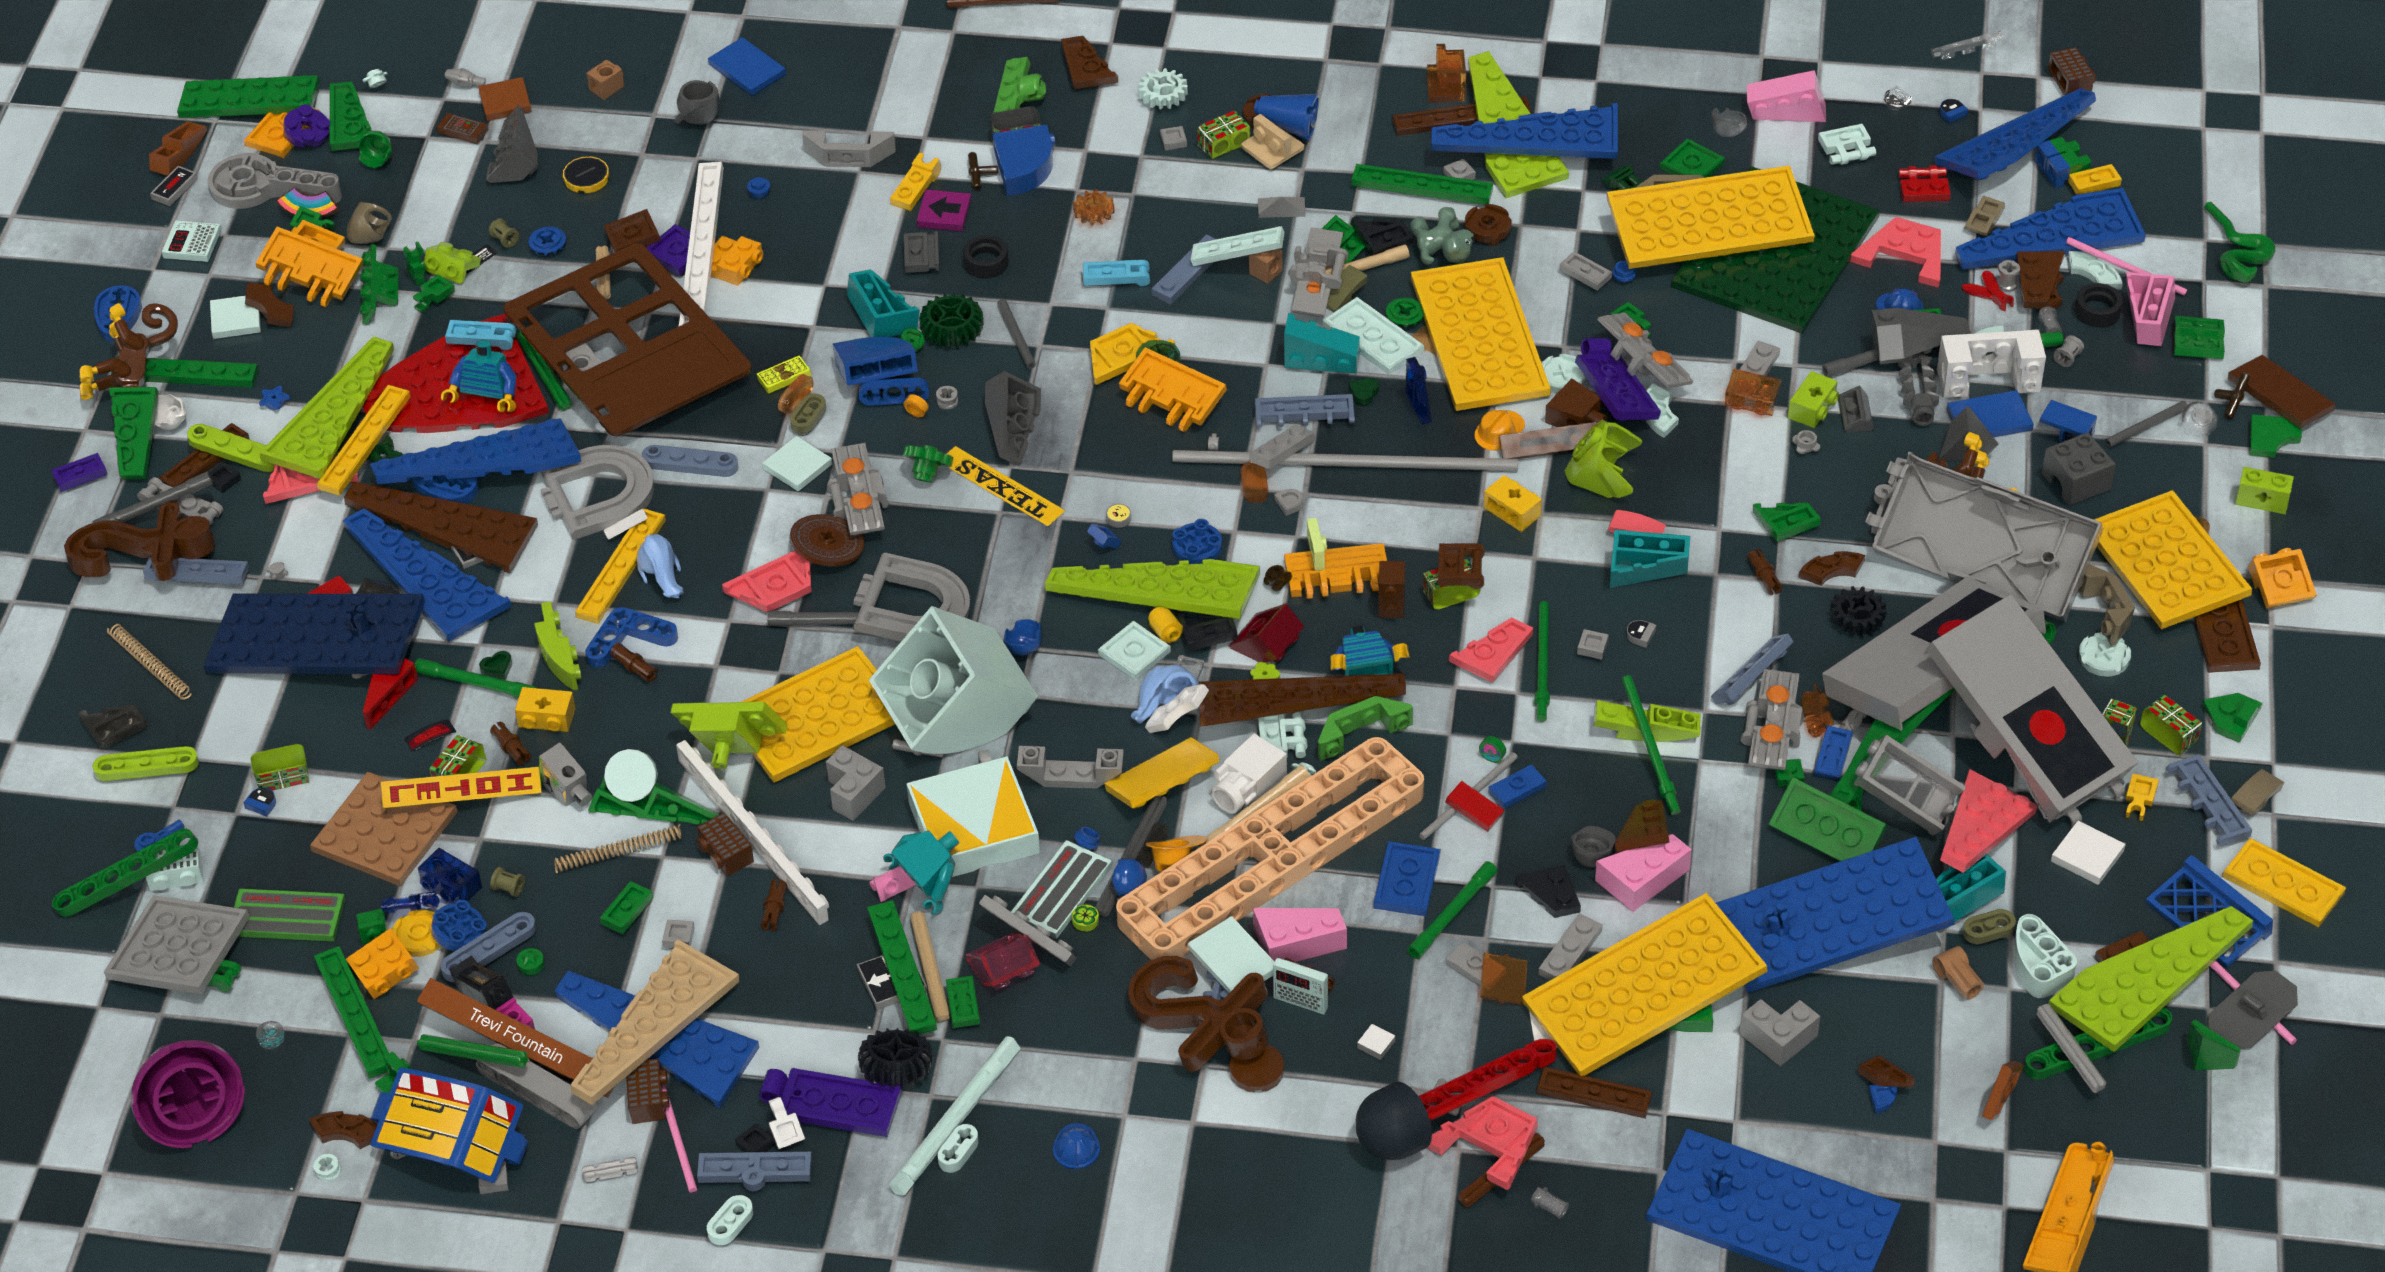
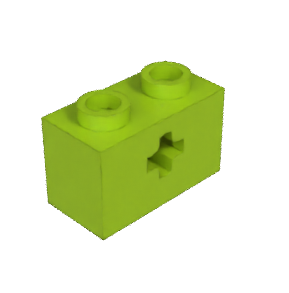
(1813, 399)
(2264, 490)

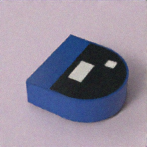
(1952, 110)
(261, 801)

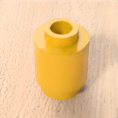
(1165, 624)

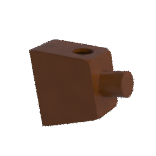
(1574, 406)

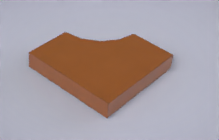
(2002, 1089)

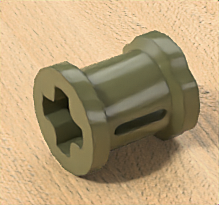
(503, 234)
(507, 881)

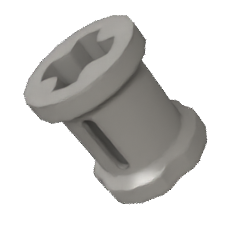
(2008, 271)
(2065, 355)

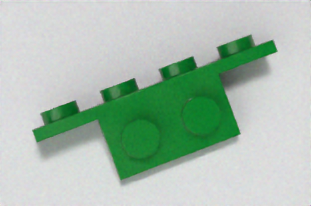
(379, 284)

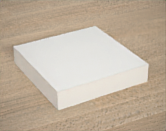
(2088, 852)

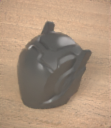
(698, 102)

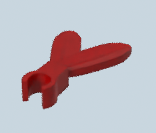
(1990, 291)

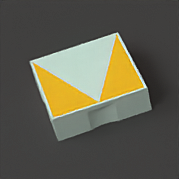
(981, 810)

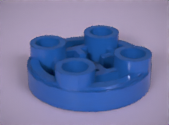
(1197, 542)
(457, 925)

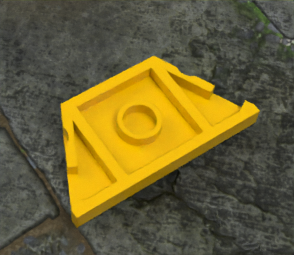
(1117, 350)

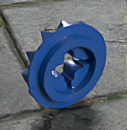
(547, 234)

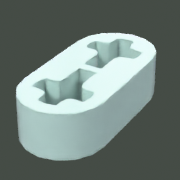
(954, 1146)

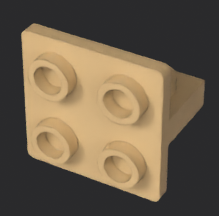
(1270, 143)

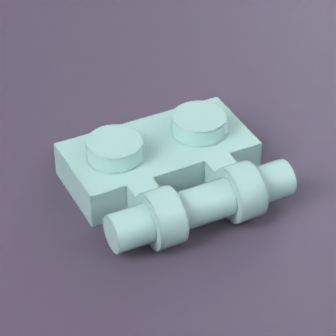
(1844, 139)
(1274, 730)

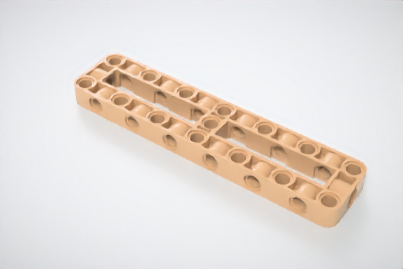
(1262, 837)

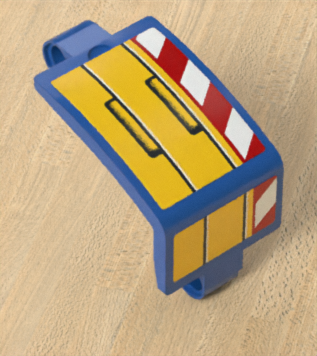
(449, 1123)

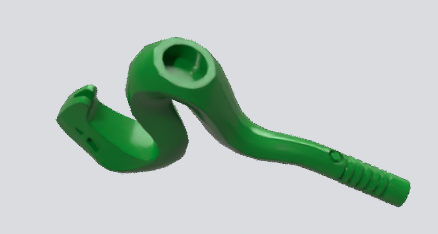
(2261, 249)

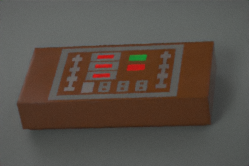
(462, 128)

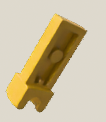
(915, 182)

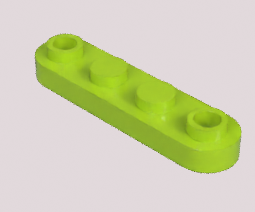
(228, 446)
(145, 763)

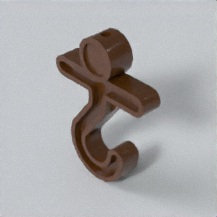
(171, 539)
(1217, 1021)

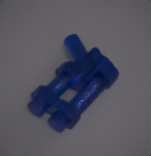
(413, 902)

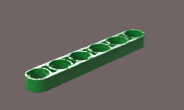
(124, 870)
(2055, 1066)

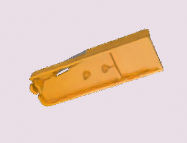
(2070, 1210)

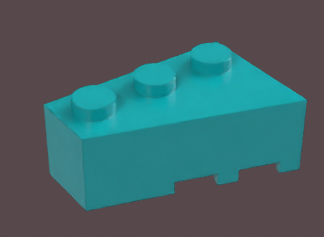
(878, 306)
(1319, 348)
(1647, 557)
(1972, 888)

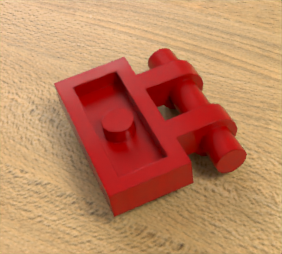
(1924, 189)

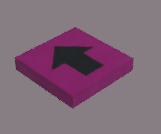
(944, 210)

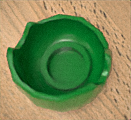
(374, 149)

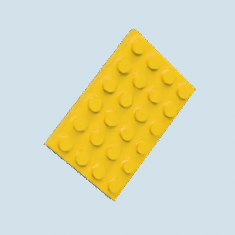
(2169, 560)
(823, 711)

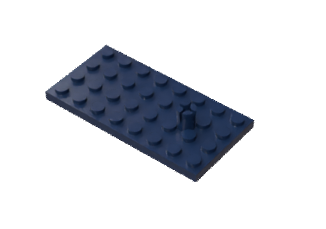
(314, 633)

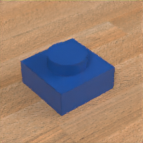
(1103, 536)

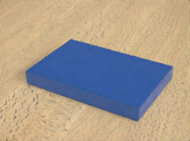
(747, 66)
(1998, 412)
(1407, 878)

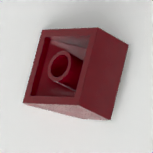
(1268, 634)

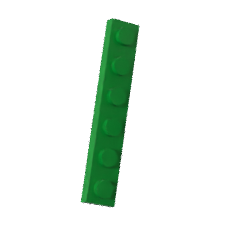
(1422, 184)
(200, 372)
(902, 968)
(353, 1010)

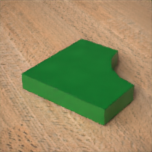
(2270, 434)

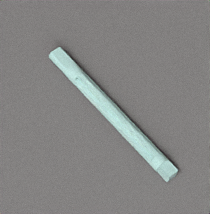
(954, 1116)

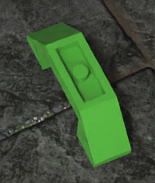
(1392, 713)

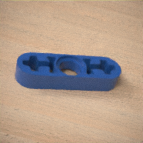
(887, 399)

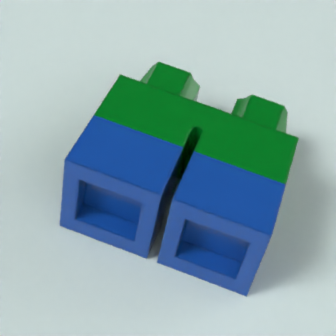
(2060, 159)

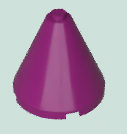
(187, 1093)

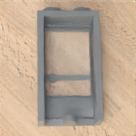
(1908, 783)

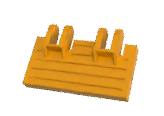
(306, 260)
(1170, 383)
(1341, 568)

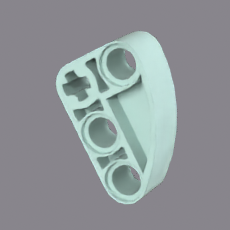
(2041, 958)

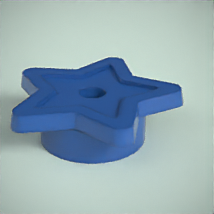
(278, 395)

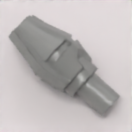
(464, 77)

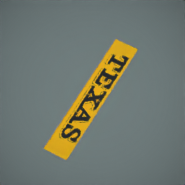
(1004, 487)

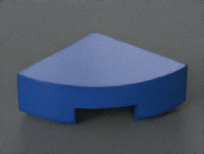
(1882, 1097)

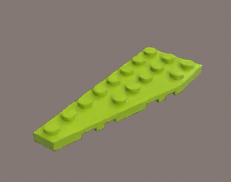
(1498, 99)
(1203, 588)
(2130, 988)

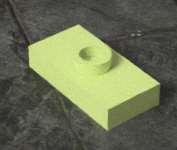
(1316, 544)

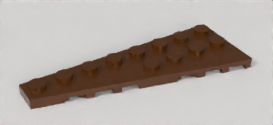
(476, 530)
(1259, 698)

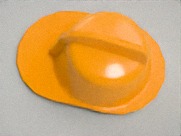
(1495, 424)
(1171, 851)

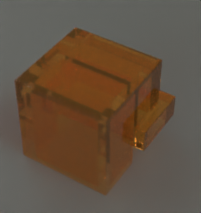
(1447, 77)

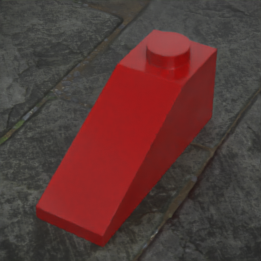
(386, 691)

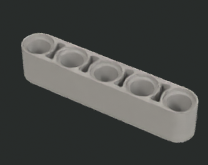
(540, 1090)

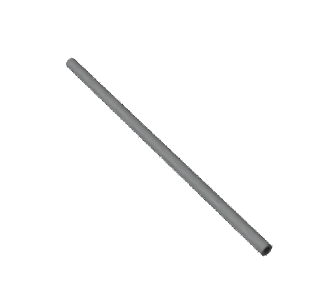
(1345, 460)

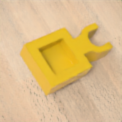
(2141, 793)

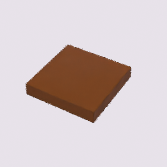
(503, 97)

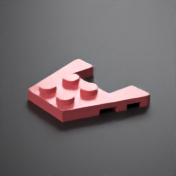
(1908, 242)
(1496, 1129)

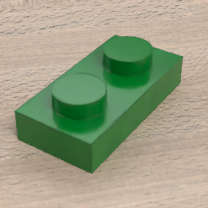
(626, 907)

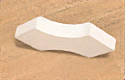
(1166, 715)

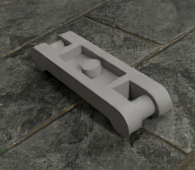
(189, 504)

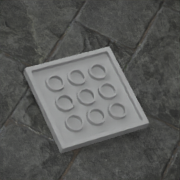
(177, 944)

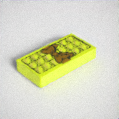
(782, 374)

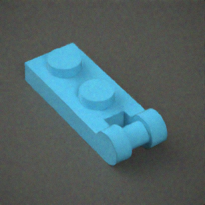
(1116, 272)
(473, 331)

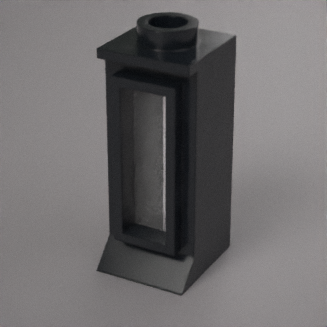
(481, 983)

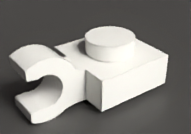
(786, 1127)

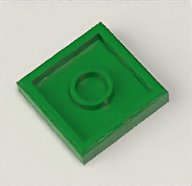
(1692, 159)

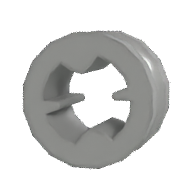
(947, 403)

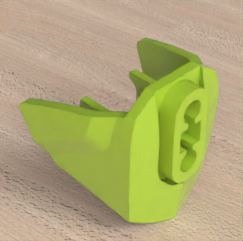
(1595, 457)

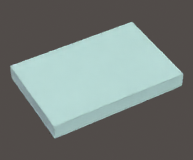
(1231, 954)

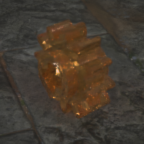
(1093, 207)

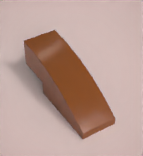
(176, 147)

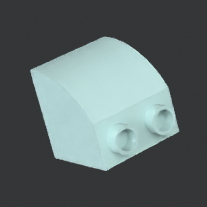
(952, 685)

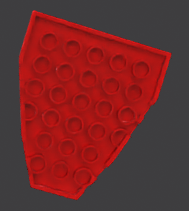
(428, 375)

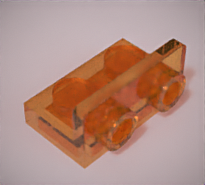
(1752, 392)

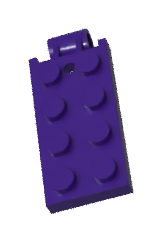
(1614, 385)
(833, 1100)

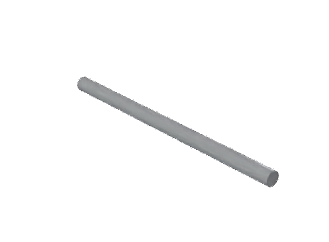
(1478, 787)

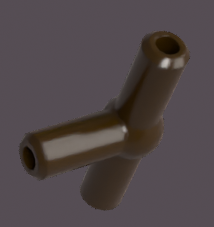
(976, 171)
(2234, 396)

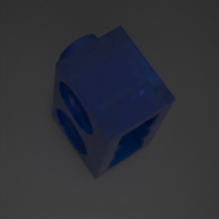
(449, 877)

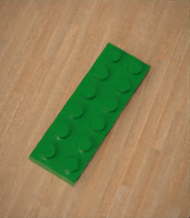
(247, 96)

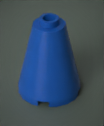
(1290, 112)

